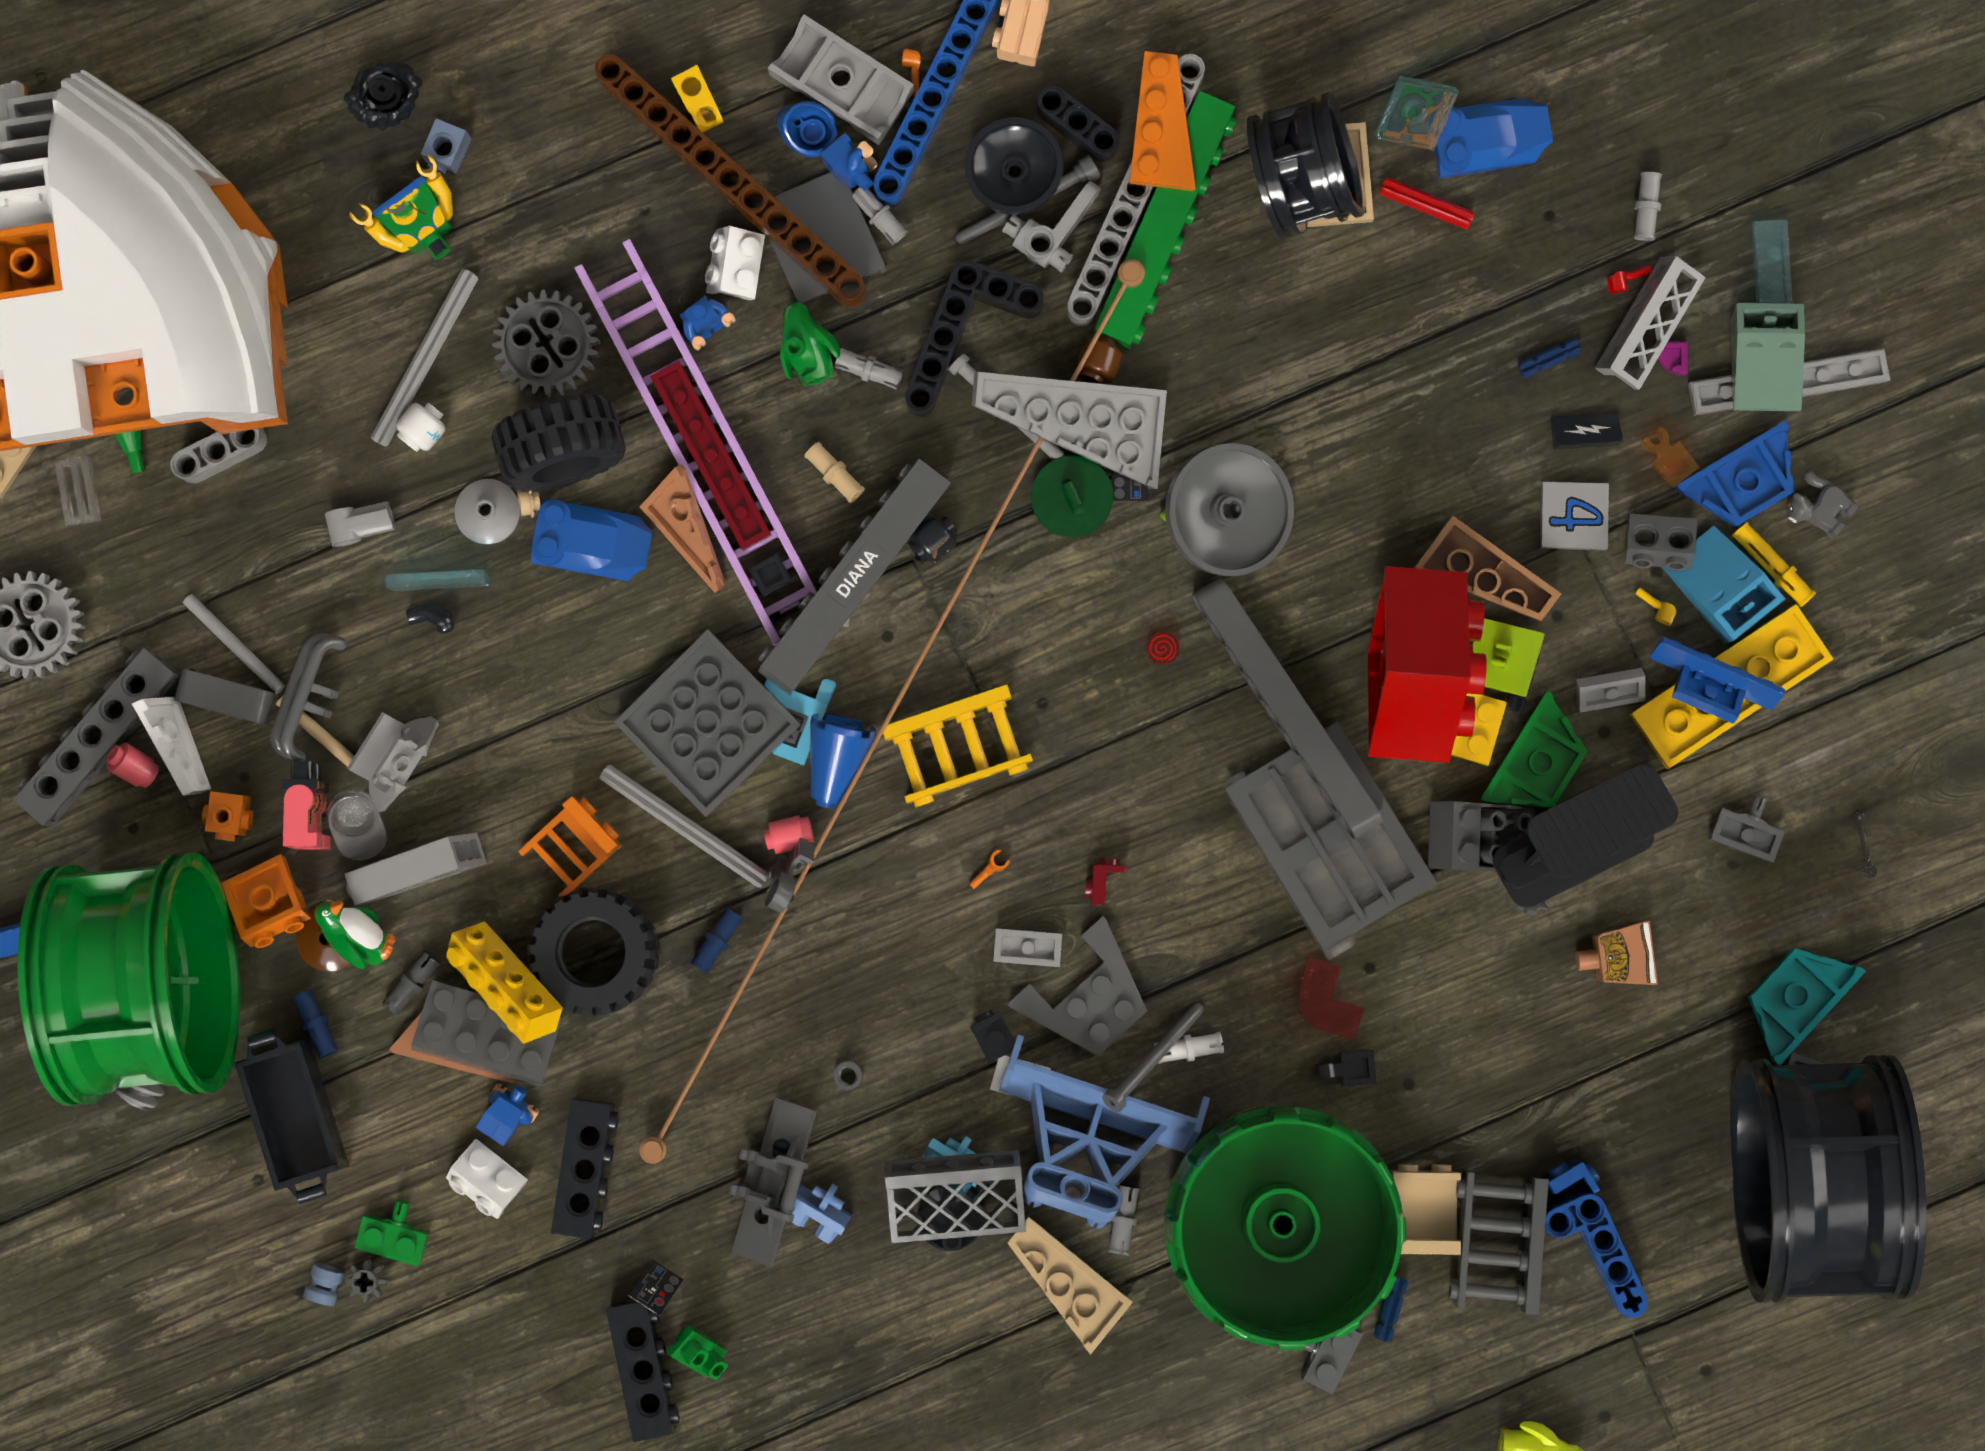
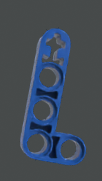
(1601, 1256)

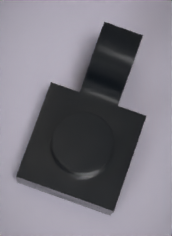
(1353, 1068)

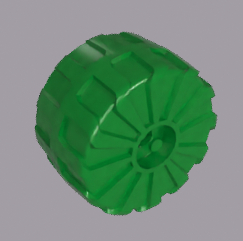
(1296, 1282)

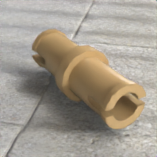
(834, 472)

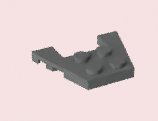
(1097, 1008)

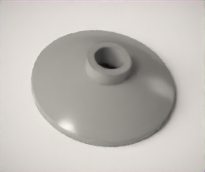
(503, 515)

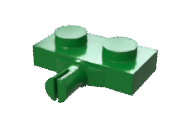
(392, 1236)

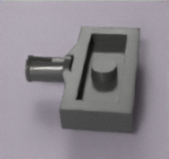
(1747, 832)
(1329, 1360)

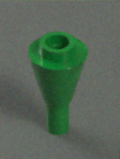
(131, 445)

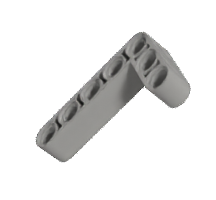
(202, 454)

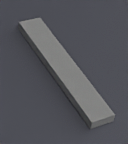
(1818, 378)

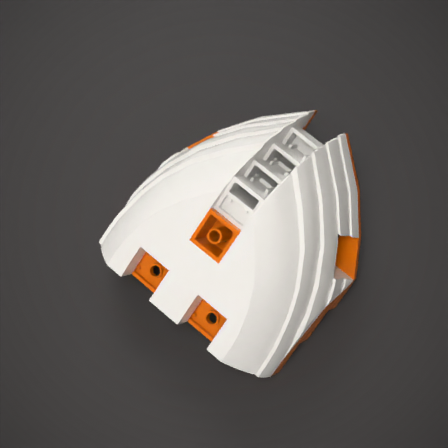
(129, 273)

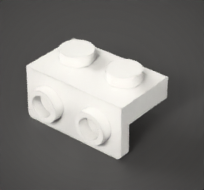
(734, 262)
(485, 1179)

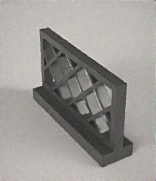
(958, 1171)

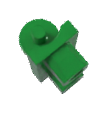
(699, 1353)

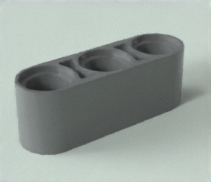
(224, 696)

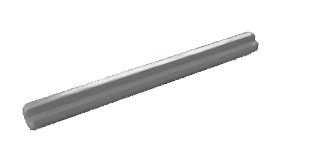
(424, 356)
(684, 826)

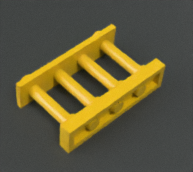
(964, 713)

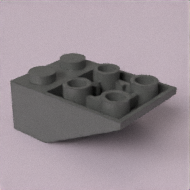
(1471, 833)

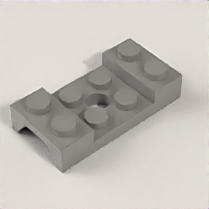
(866, 102)

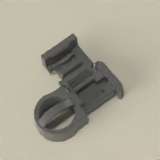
(782, 884)

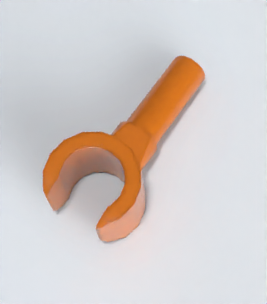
(912, 60)
(988, 870)

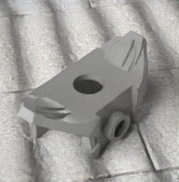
(391, 755)

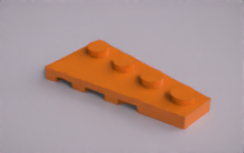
(1161, 132)

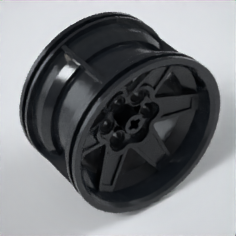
(1827, 1179)

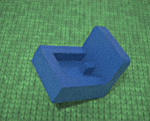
(1565, 1175)

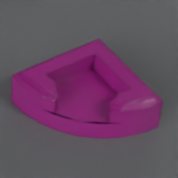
(1674, 357)

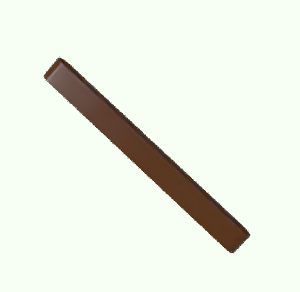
(724, 166)

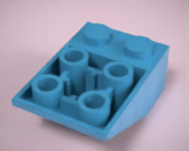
(1726, 586)

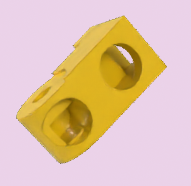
(697, 99)

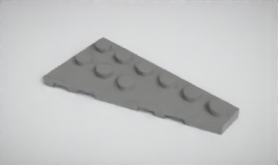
(1097, 421)

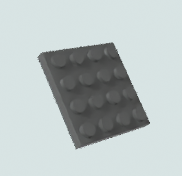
(707, 723)

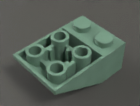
(1767, 356)

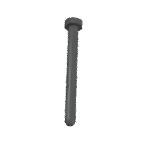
(1116, 1098)

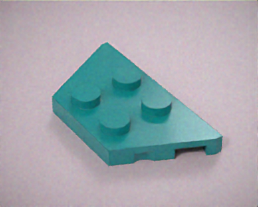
(1798, 998)

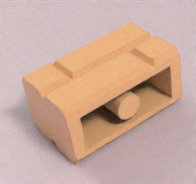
(1021, 30)

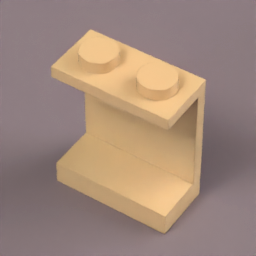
(1429, 1208)

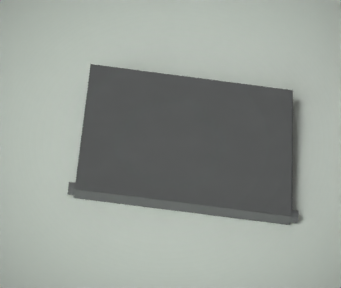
(834, 217)

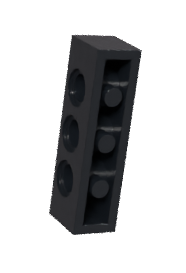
(566, 1217)
(643, 1422)

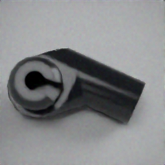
(434, 614)

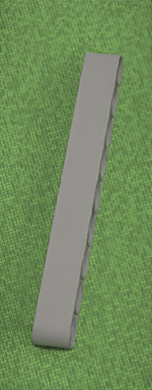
(1117, 234)

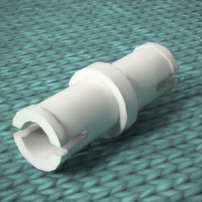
(1192, 1047)

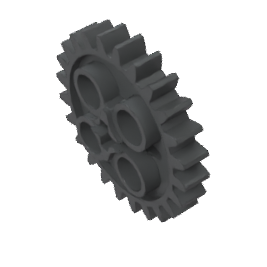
(521, 359)

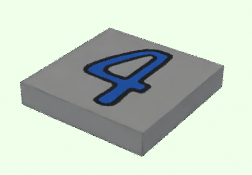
(1574, 516)

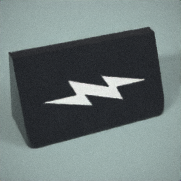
(1586, 430)

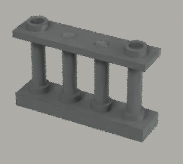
(1530, 1227)

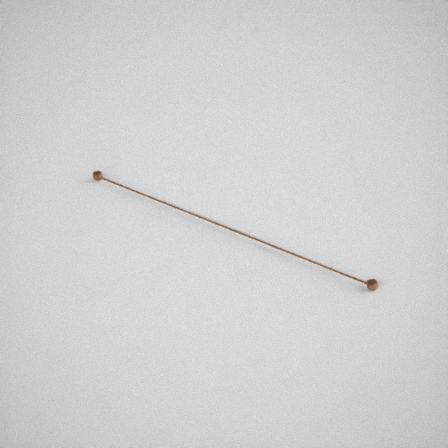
(654, 1147)

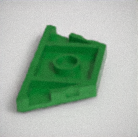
(1538, 760)

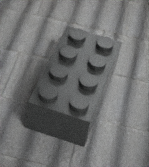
(467, 1032)

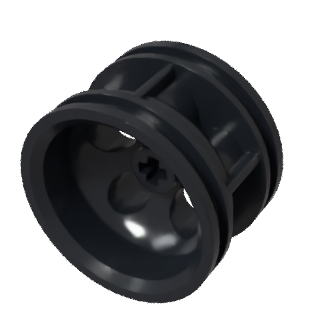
(1305, 164)

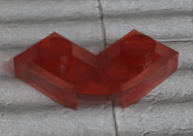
(1317, 1003)

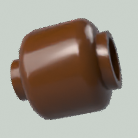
(1102, 362)

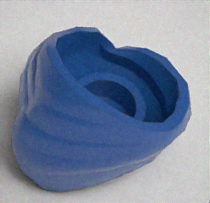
(815, 131)

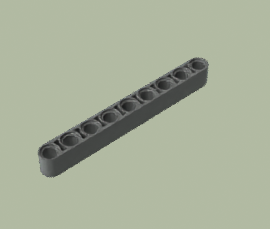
(1287, 708)

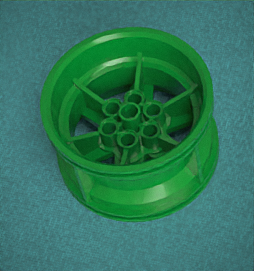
(129, 979)

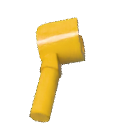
(1666, 611)

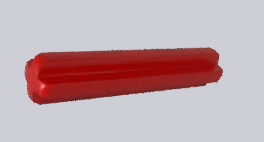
(1426, 203)

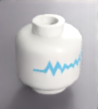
(420, 426)

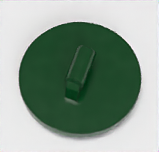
(1072, 496)

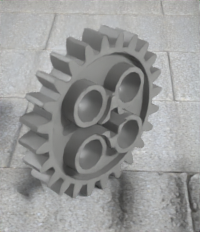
(54, 610)

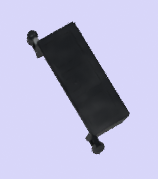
(291, 1114)

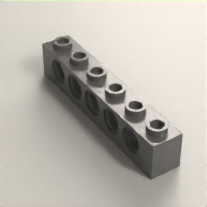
(32, 791)

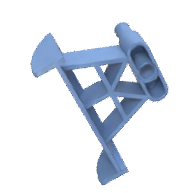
(1099, 1196)

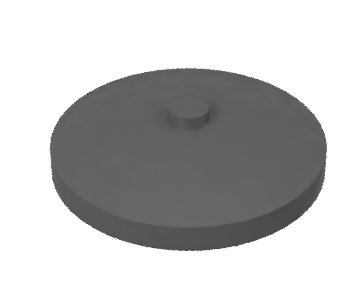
(1229, 509)

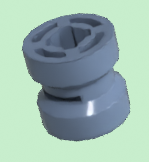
(323, 1284)

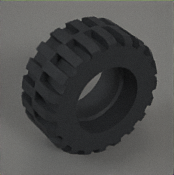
(558, 442)
(638, 940)

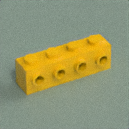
(504, 982)

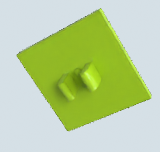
(1509, 655)

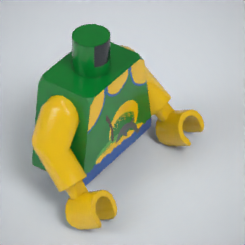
(414, 216)

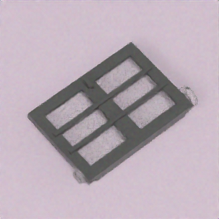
(1324, 871)

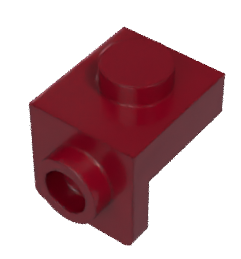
(1096, 886)

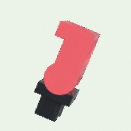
(304, 808)

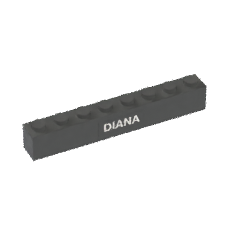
(853, 577)

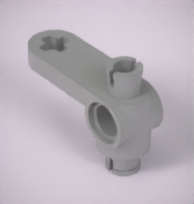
(1027, 232)

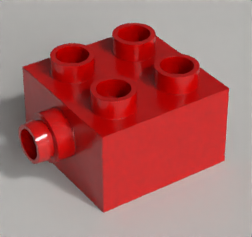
(1423, 664)

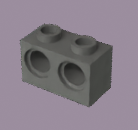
(1661, 533)

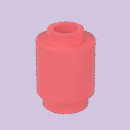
(132, 765)
(786, 833)

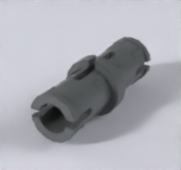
(411, 982)

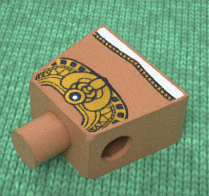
(1621, 955)

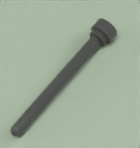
(1082, 172)

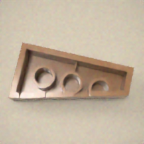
(1489, 571)

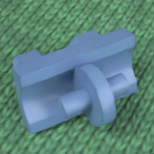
(823, 1208)

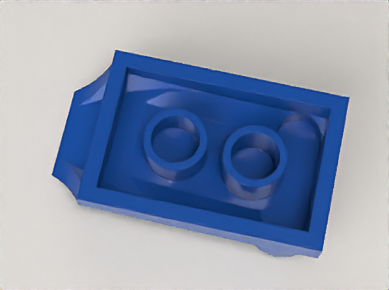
(1492, 137)
(590, 540)

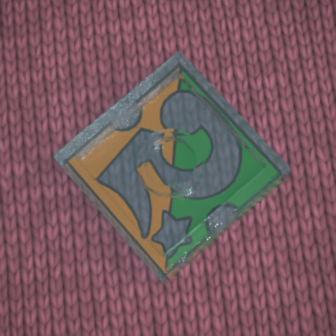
(1416, 113)

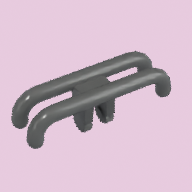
(298, 691)

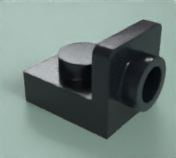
(993, 1035)

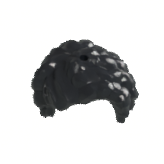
(386, 107)

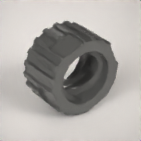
(841, 1083)

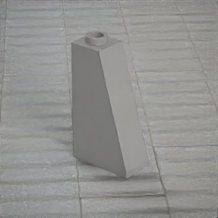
(415, 868)

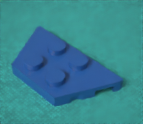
(1745, 478)

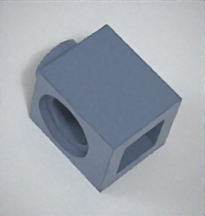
(446, 133)

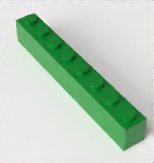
(1164, 221)

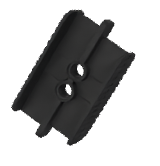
(1586, 836)

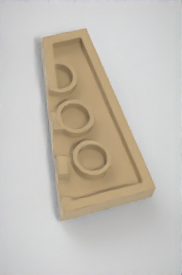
(1074, 1287)

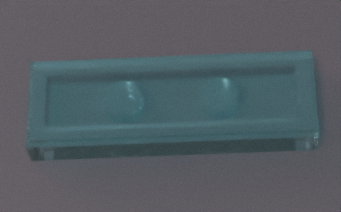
(1772, 261)
(437, 580)

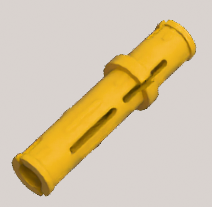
(1774, 565)

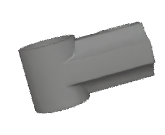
(350, 524)

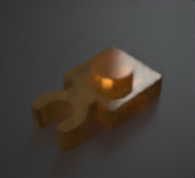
(1672, 462)

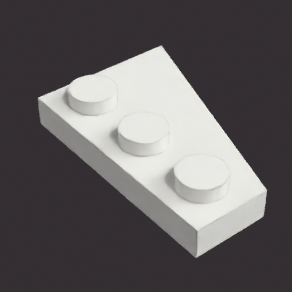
(173, 739)

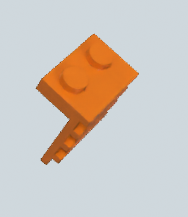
(597, 837)

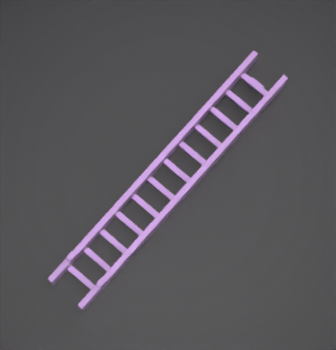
(673, 440)

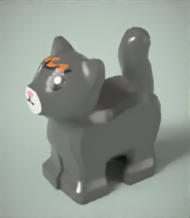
(1824, 508)

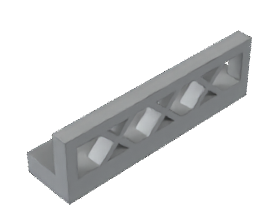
(1640, 315)

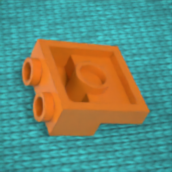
(265, 902)

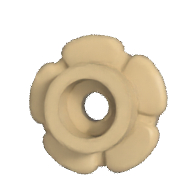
(528, 502)

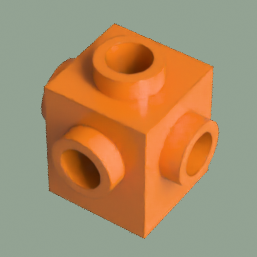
(234, 806)

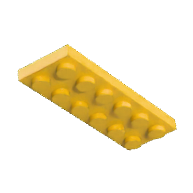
(1778, 651)

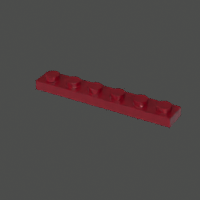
(711, 455)

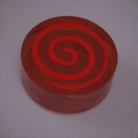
(1162, 648)

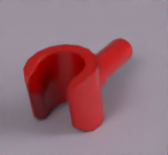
(1618, 282)

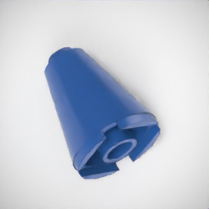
(835, 756)

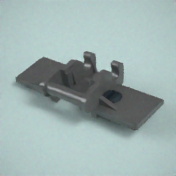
(765, 1178)

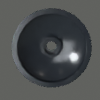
(1009, 146)

